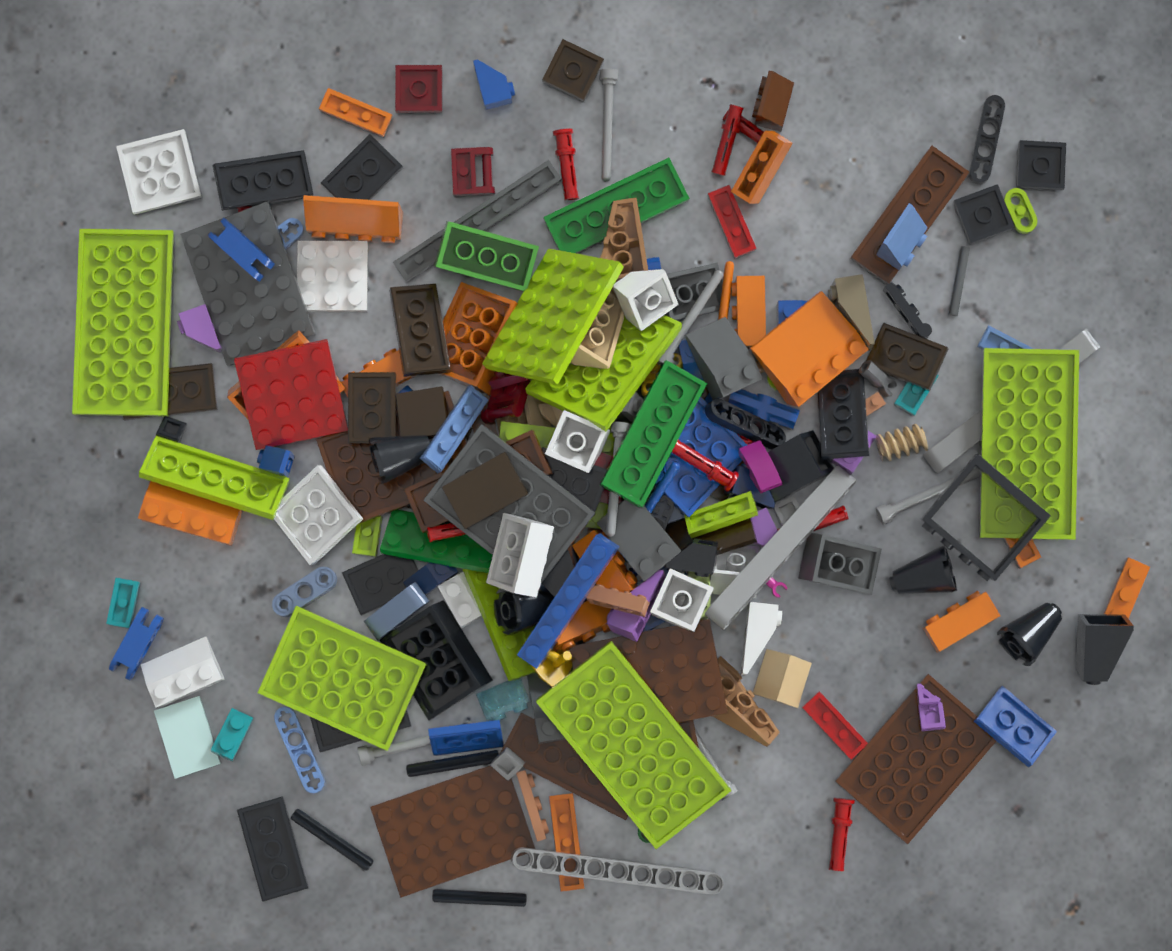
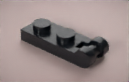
(908, 312)

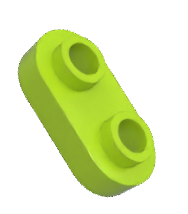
(1021, 211)

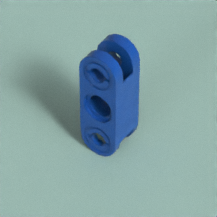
(241, 249)
(136, 643)

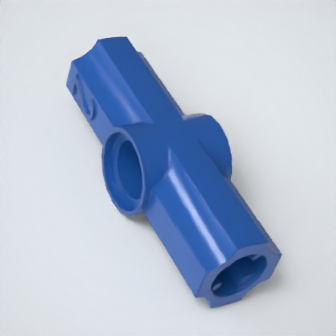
(765, 408)

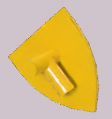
(555, 667)

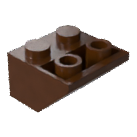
(773, 106)

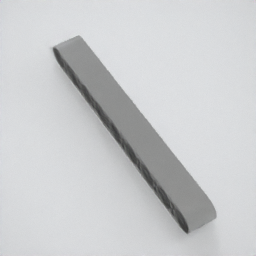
(970, 432)
(780, 547)
(627, 876)

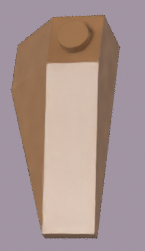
(625, 237)
(742, 710)

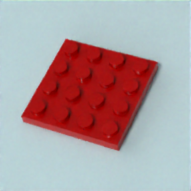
(291, 394)

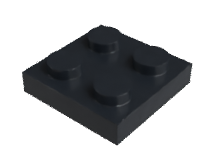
(1041, 165)
(983, 214)

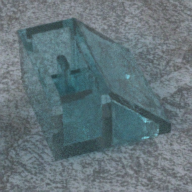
(503, 699)

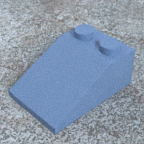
(903, 238)

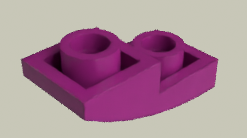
(760, 466)

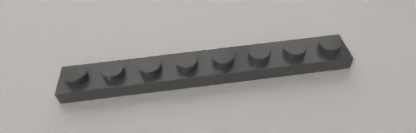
(482, 216)

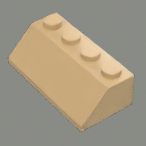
(601, 339)

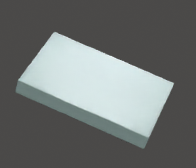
(186, 737)

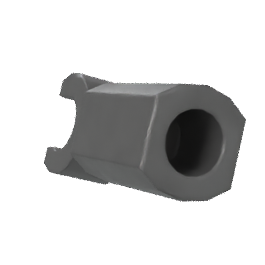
(877, 378)

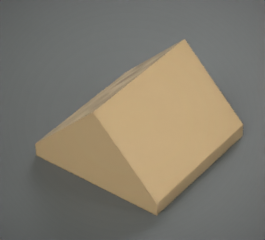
(782, 678)

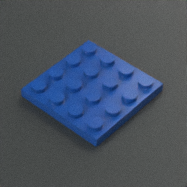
(690, 485)

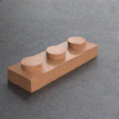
(533, 805)

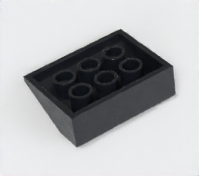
(452, 663)

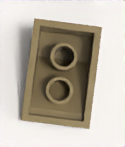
(851, 300)

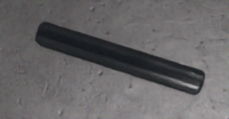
(451, 763)
(332, 839)
(479, 897)

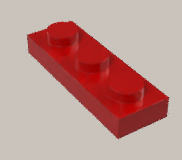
(731, 221)
(834, 725)

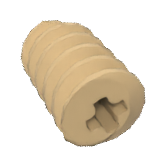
(901, 442)

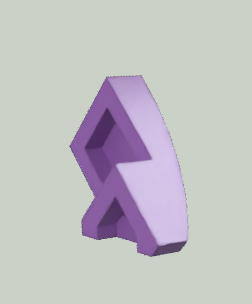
(930, 710)

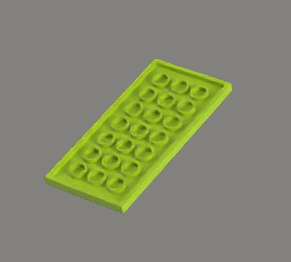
(123, 322)
(1030, 439)
(633, 745)

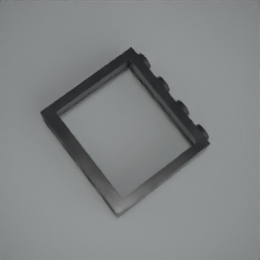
(1012, 490)

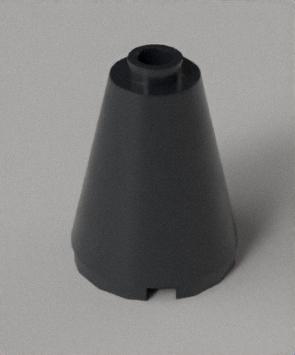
(397, 454)
(925, 574)
(520, 611)
(1030, 633)

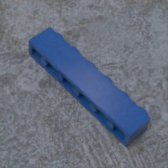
(568, 600)

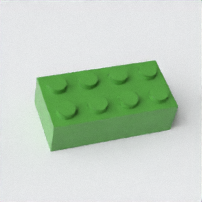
(486, 256)

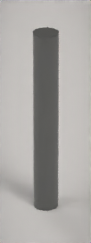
(959, 281)

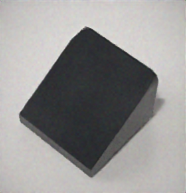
(171, 429)

